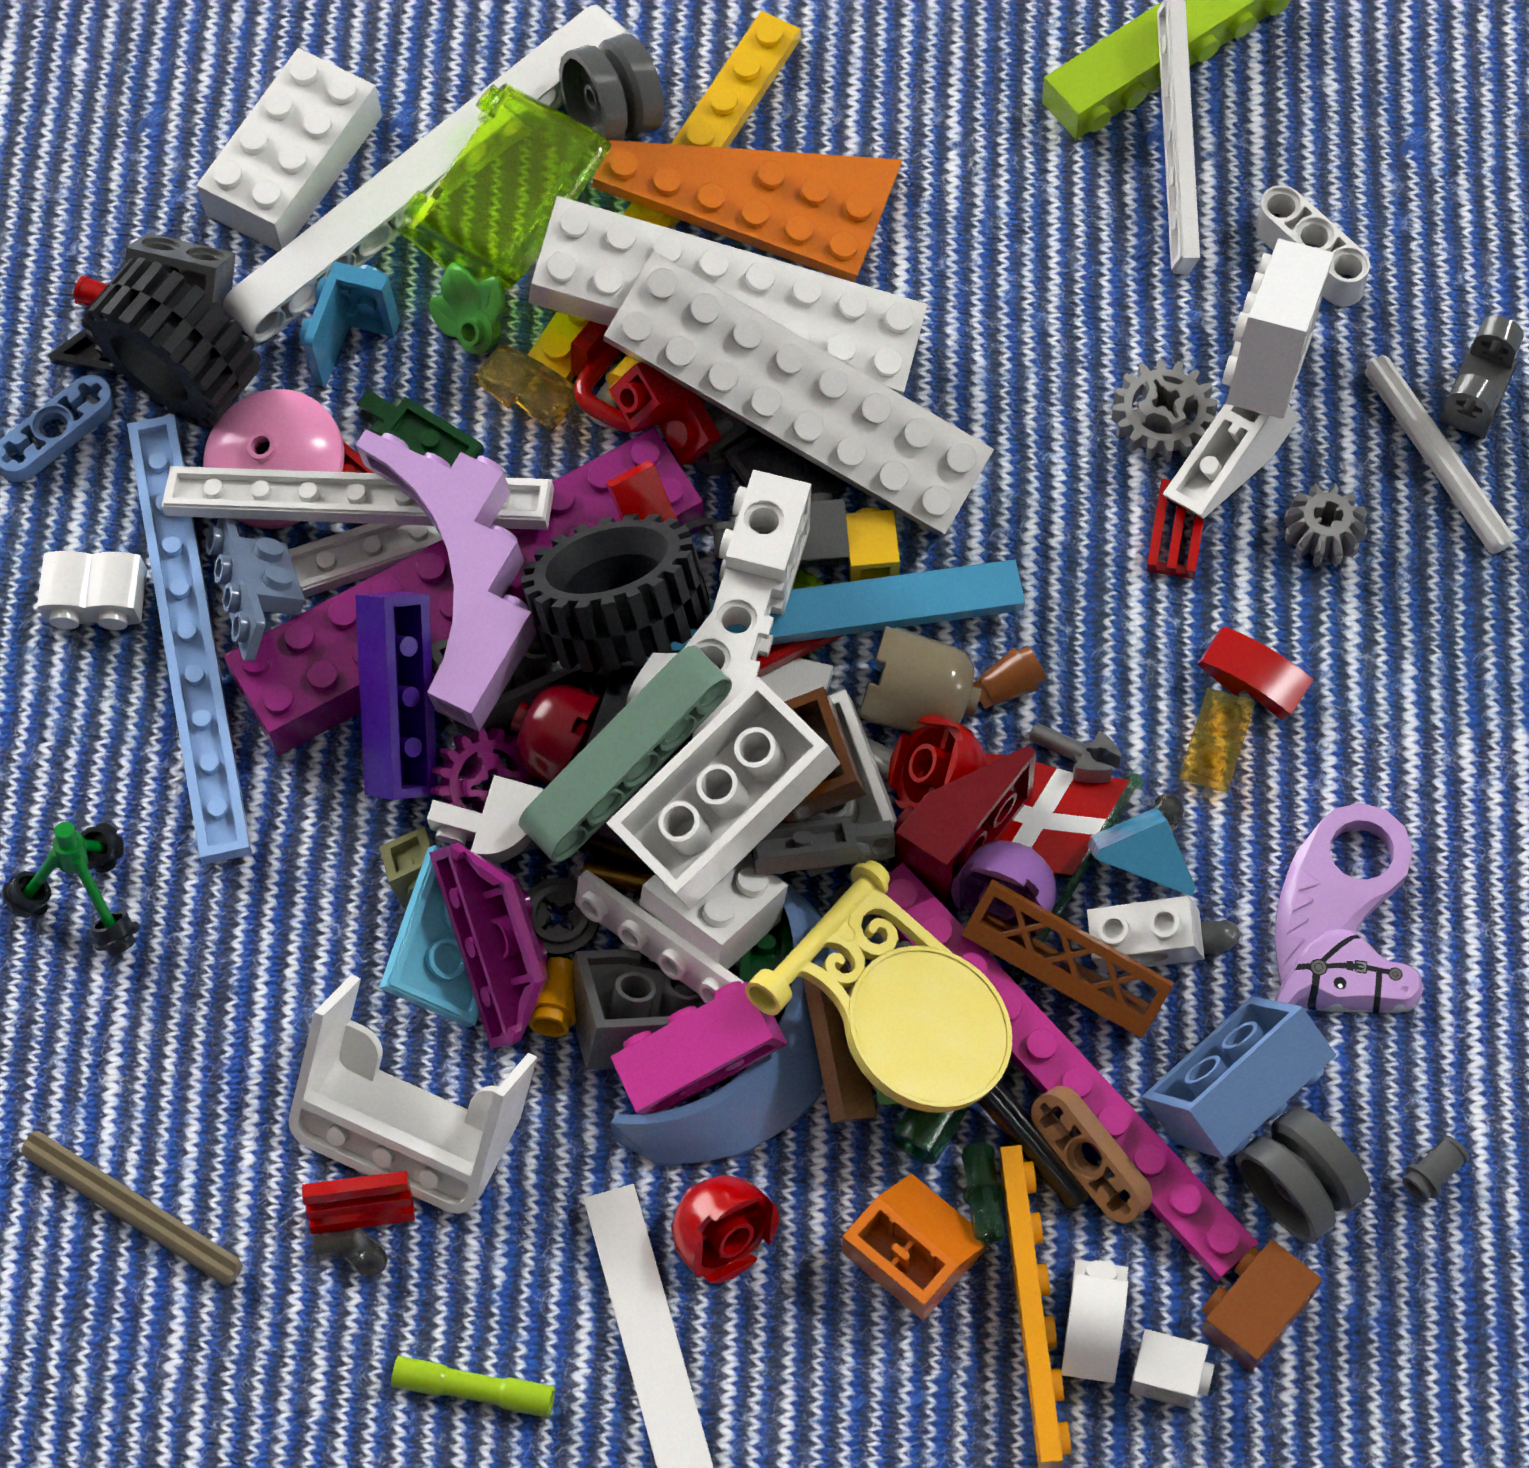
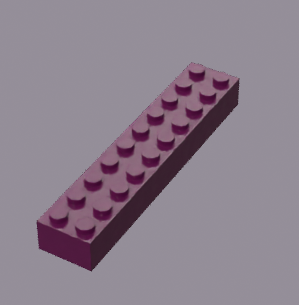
(310, 666)

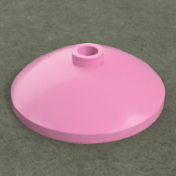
(294, 424)

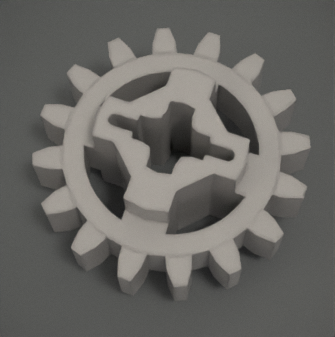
(1175, 397)

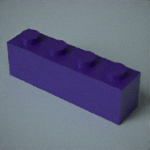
(394, 694)

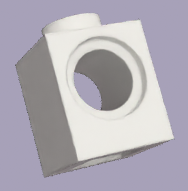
(1171, 1369)

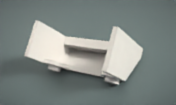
(390, 1126)

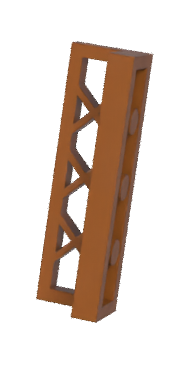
(1061, 968)

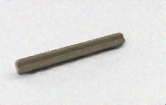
(132, 1208)

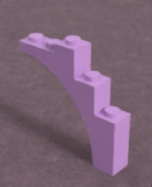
(486, 630)

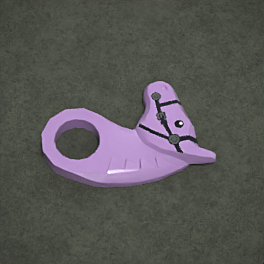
(1317, 920)

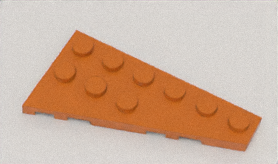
(785, 203)

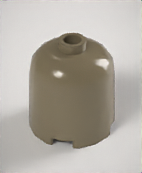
(919, 681)

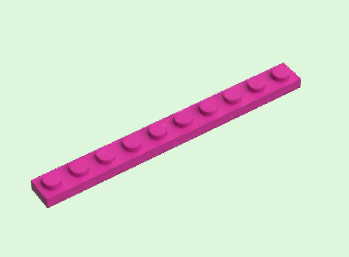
(1052, 1060)

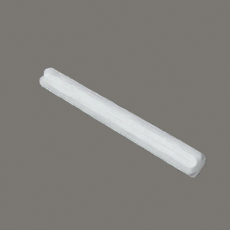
(1439, 454)

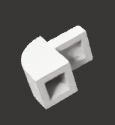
(493, 832)
(1095, 1320)

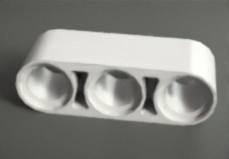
(1309, 226)

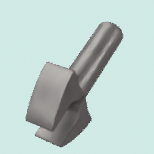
(1083, 754)

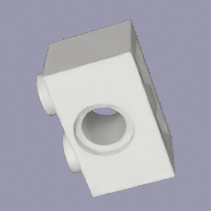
(1149, 931)

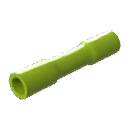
(440, 1380)

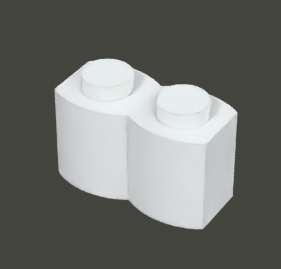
(92, 589)

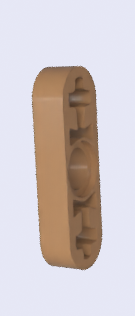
(1113, 1158)

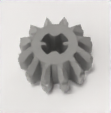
(1327, 508)

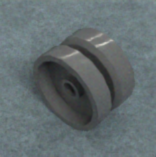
(612, 88)
(1303, 1174)

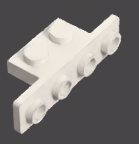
(651, 937)

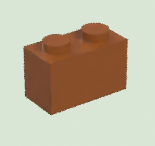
(1259, 1304)

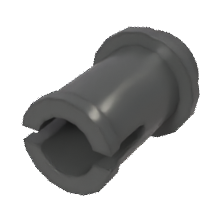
(1427, 1176)

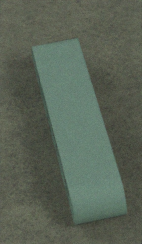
(625, 753)

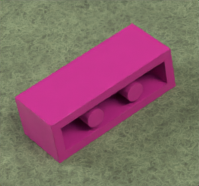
(696, 1050)

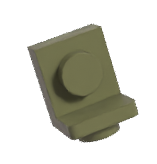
(404, 860)

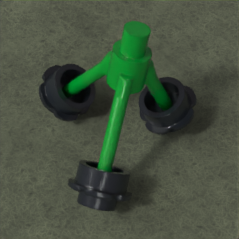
(77, 853)

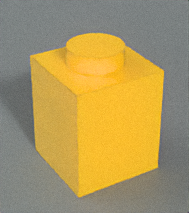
(872, 544)

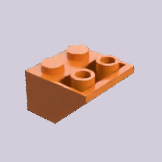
(913, 1245)

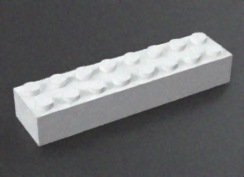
(597, 255)
(797, 394)

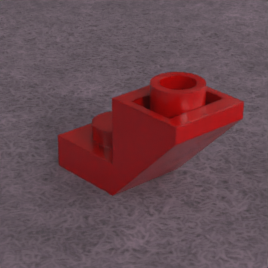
(653, 399)

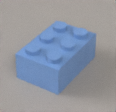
(1239, 1077)

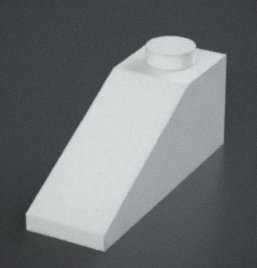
(1227, 457)

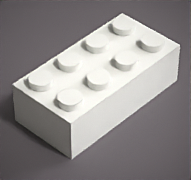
(290, 150)
(1276, 327)
(724, 792)

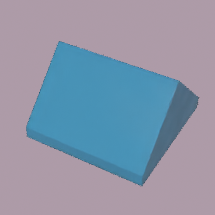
(1146, 849)

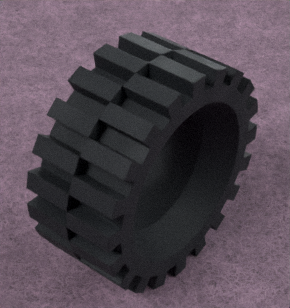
(171, 342)
(616, 592)

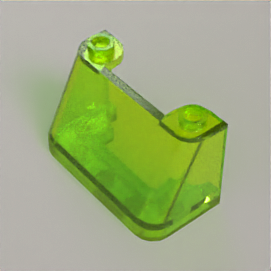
(503, 187)

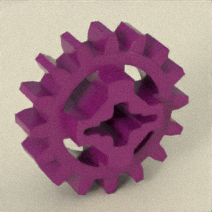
(479, 762)

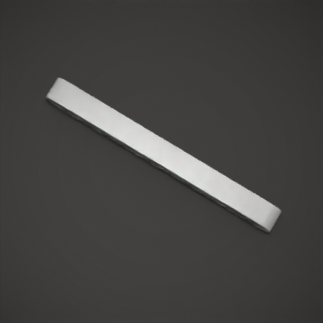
(373, 213)

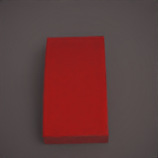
(1251, 666)

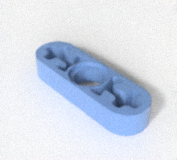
(57, 408)

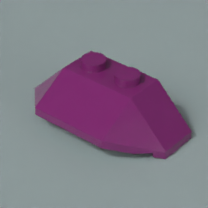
(494, 940)

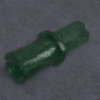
(983, 1192)

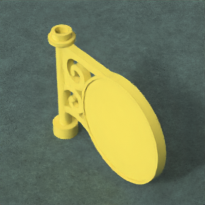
(916, 1017)

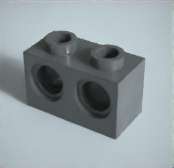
(199, 264)

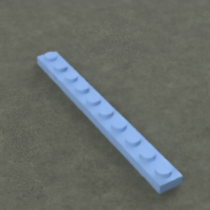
(190, 649)

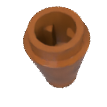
(1010, 677)

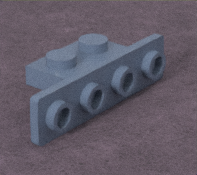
(253, 579)

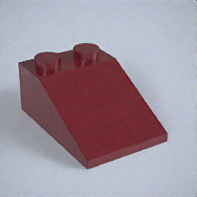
(962, 818)

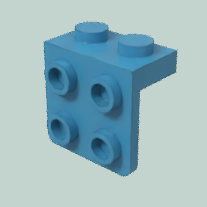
(346, 299)

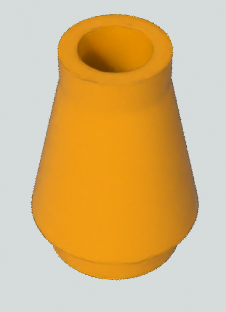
(556, 1005)

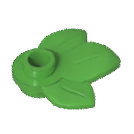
(469, 309)

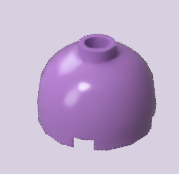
(1012, 866)

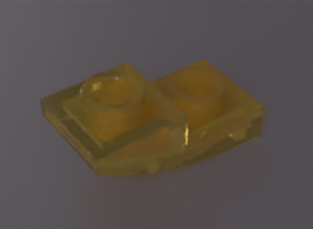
(531, 384)
(1217, 740)

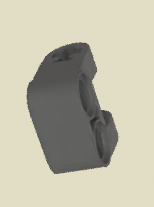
(1484, 376)

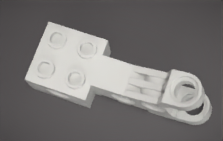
(755, 581)

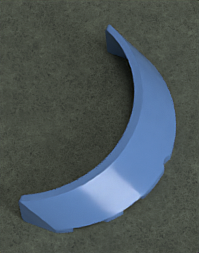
(757, 1101)

